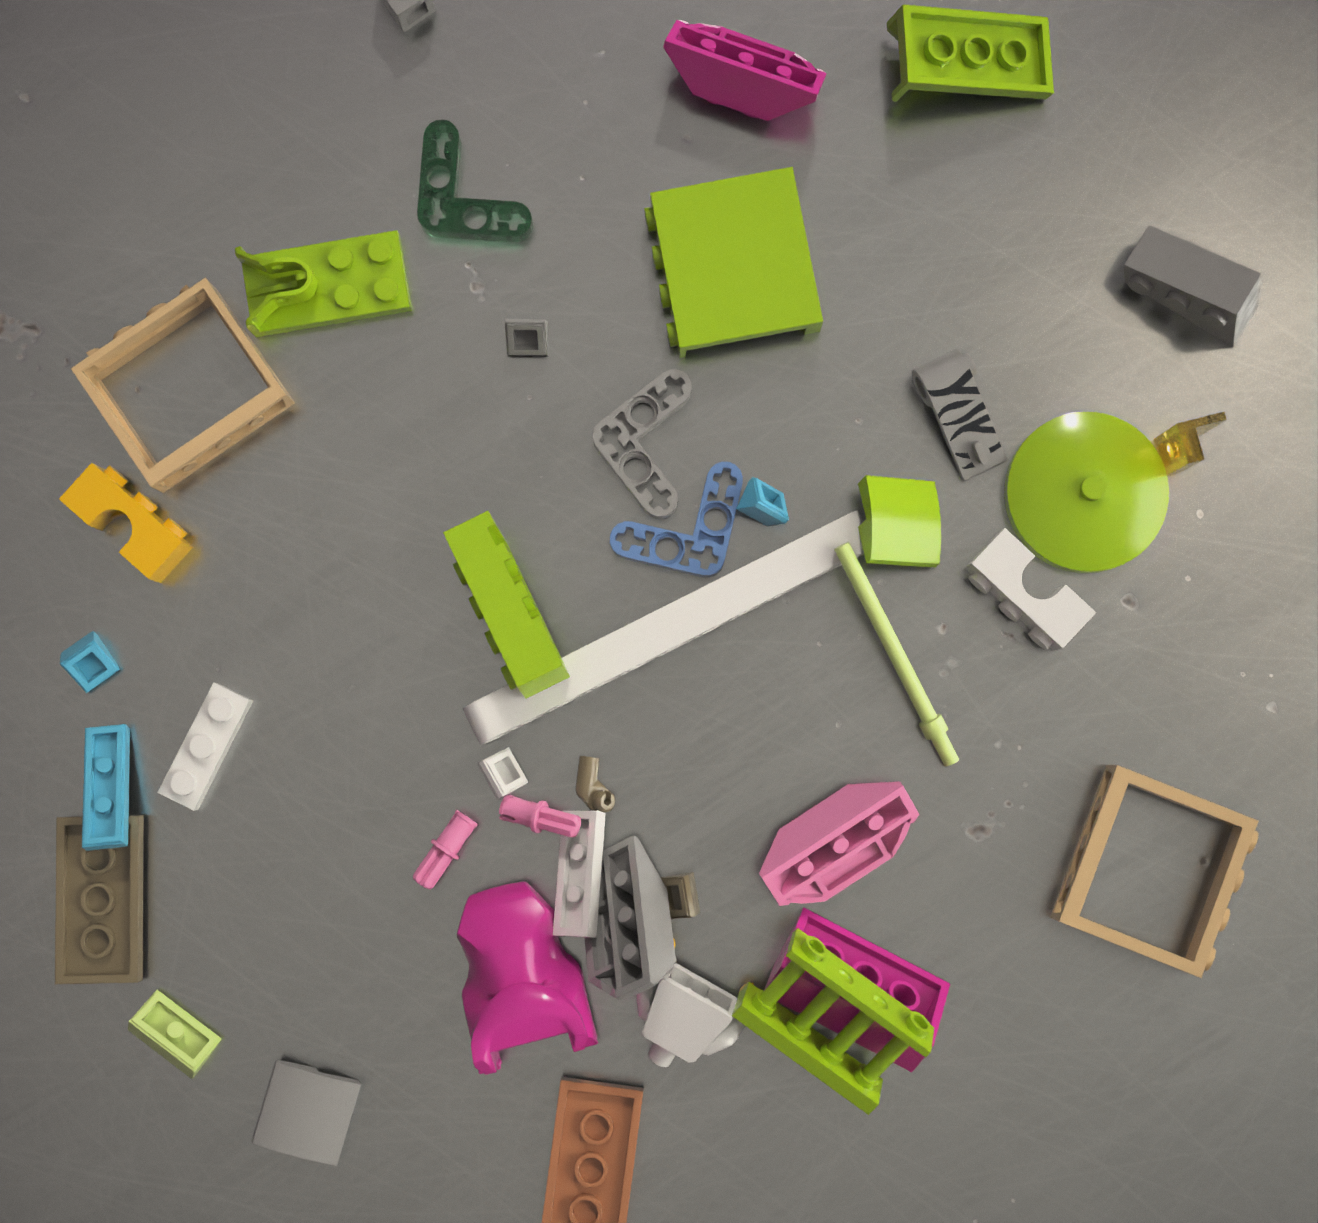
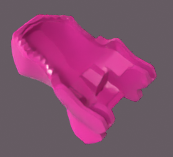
(518, 976)

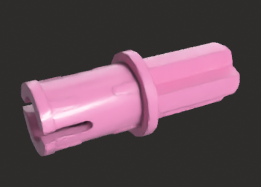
(539, 816)
(444, 850)

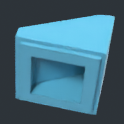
(88, 662)

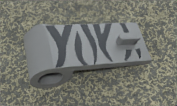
(952, 392)

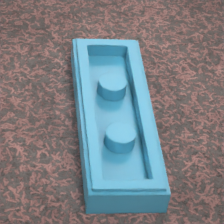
(106, 787)

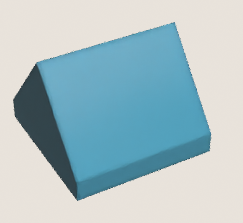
(763, 503)

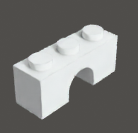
(1000, 571)

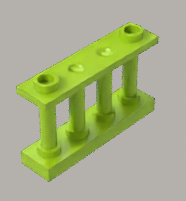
(812, 1050)

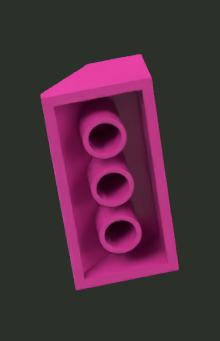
(899, 978)

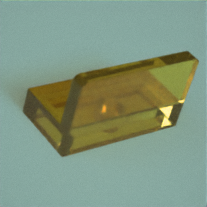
(1180, 444)

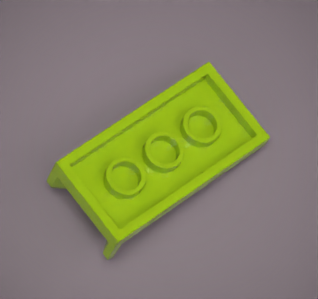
(972, 52)
(325, 283)

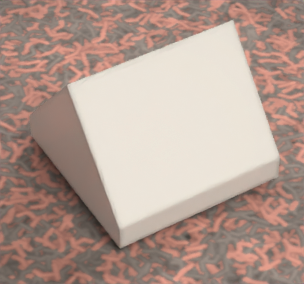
(502, 773)

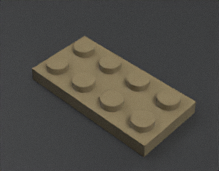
(98, 907)

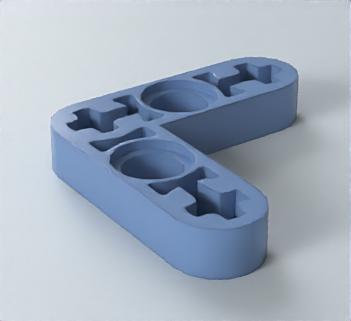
(702, 536)

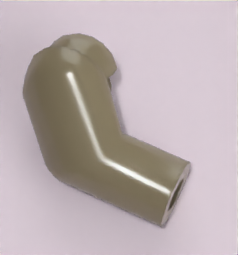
(590, 789)

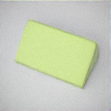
(173, 1034)

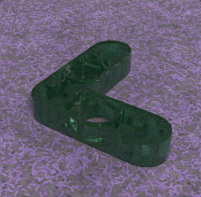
(456, 208)

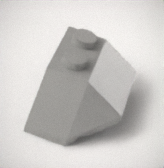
(633, 924)

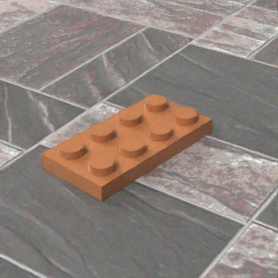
(592, 1152)

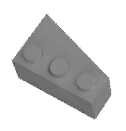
(1194, 283)

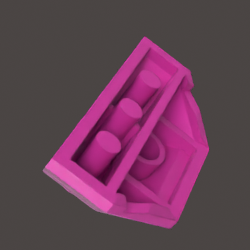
(742, 70)

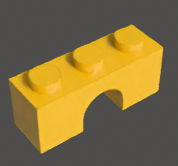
(154, 544)

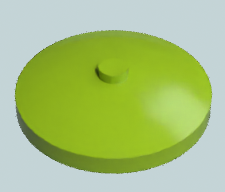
(1086, 492)

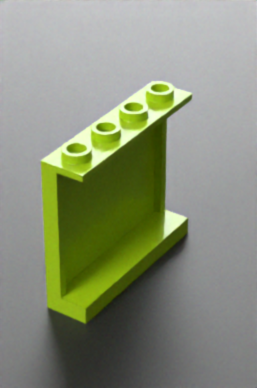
(733, 260)

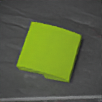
(900, 521)

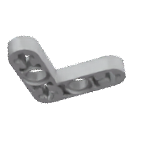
(632, 432)

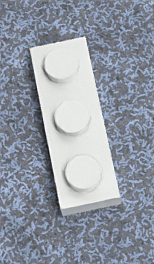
(205, 746)
(579, 878)

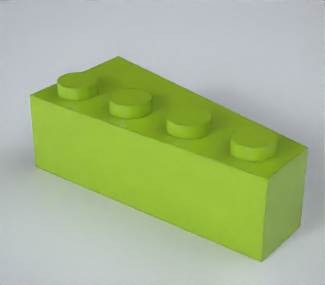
(506, 606)

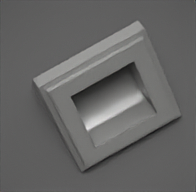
(526, 336)

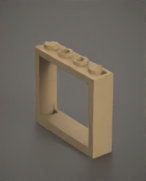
(136, 339)
(1091, 847)

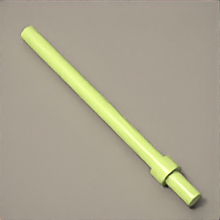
(932, 724)

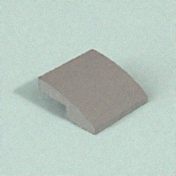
(306, 1113)

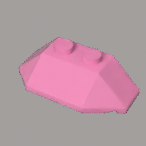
(837, 842)

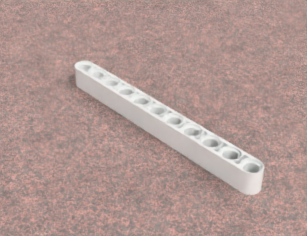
(670, 627)

